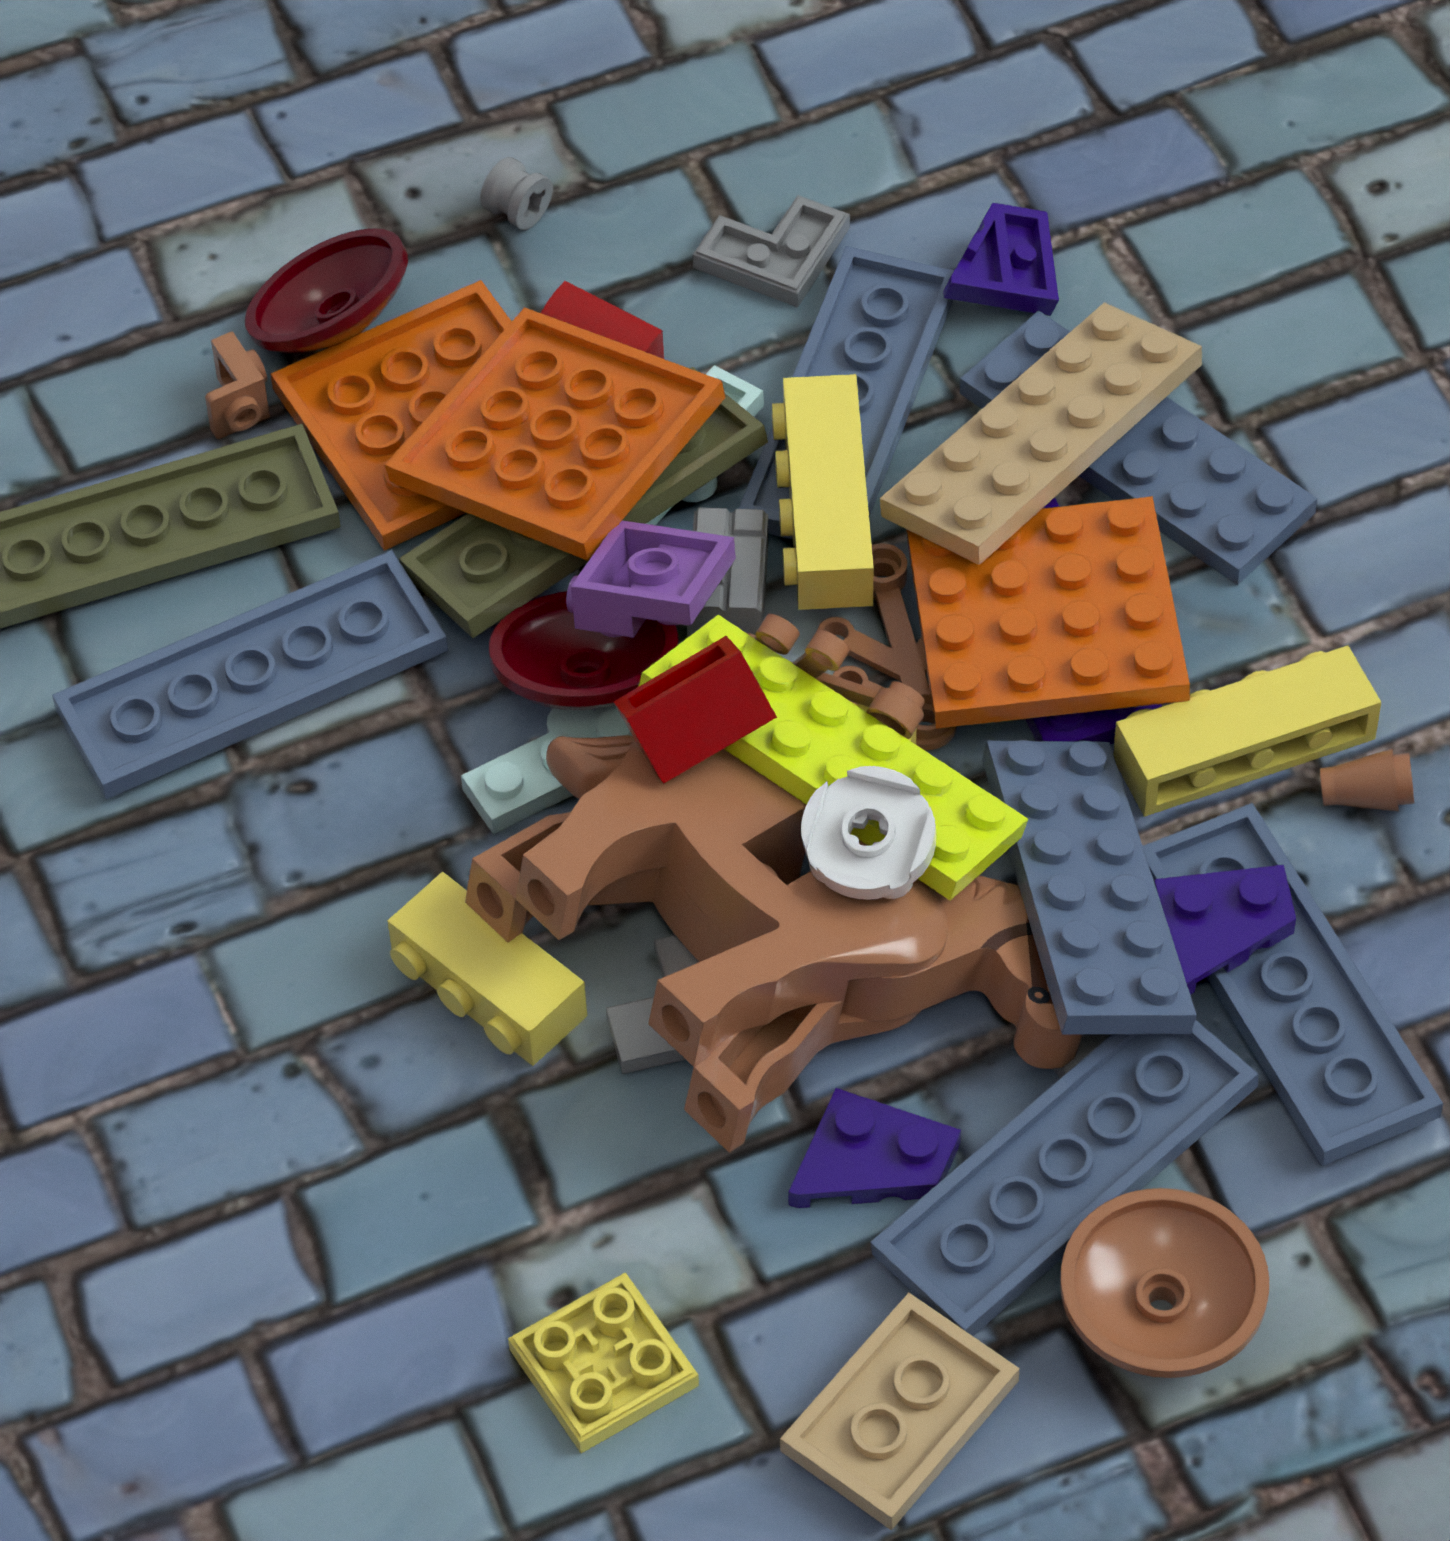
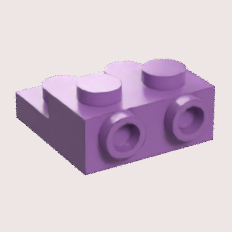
(648, 575)

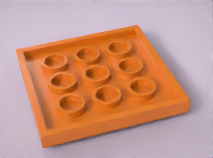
(377, 390)
(555, 432)
(1053, 620)

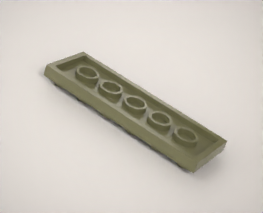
(161, 523)
(487, 571)

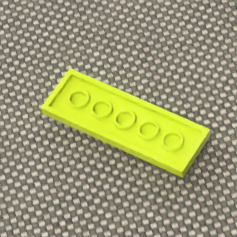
(826, 735)

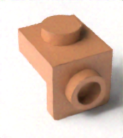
(243, 394)

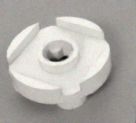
(848, 803)

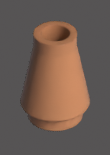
(1370, 782)

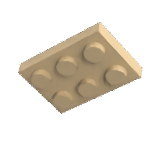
(899, 1410)

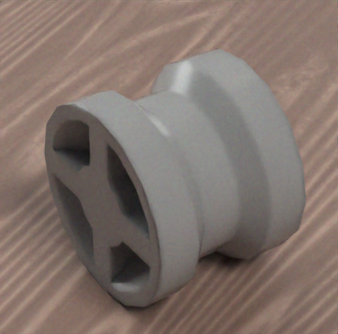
(516, 193)

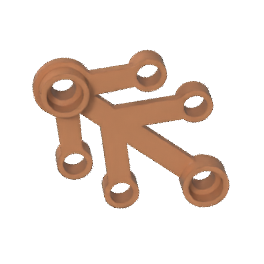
(904, 657)
(894, 706)

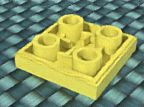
(603, 1362)

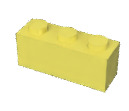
(508, 988)

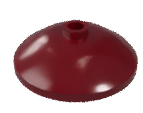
(328, 292)
(569, 668)

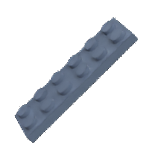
(883, 327)
(1202, 484)
(249, 673)
(1089, 890)
(1306, 1005)
(1075, 1147)

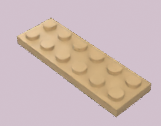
(1040, 433)

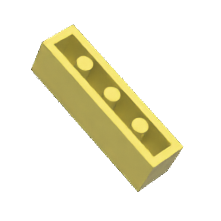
(826, 492)
(1246, 730)

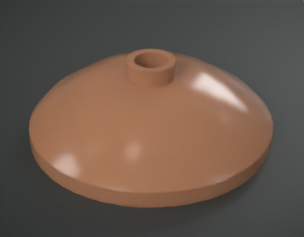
(1169, 1250)

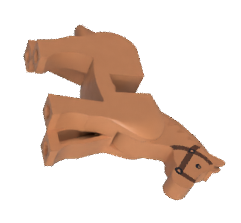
(776, 952)

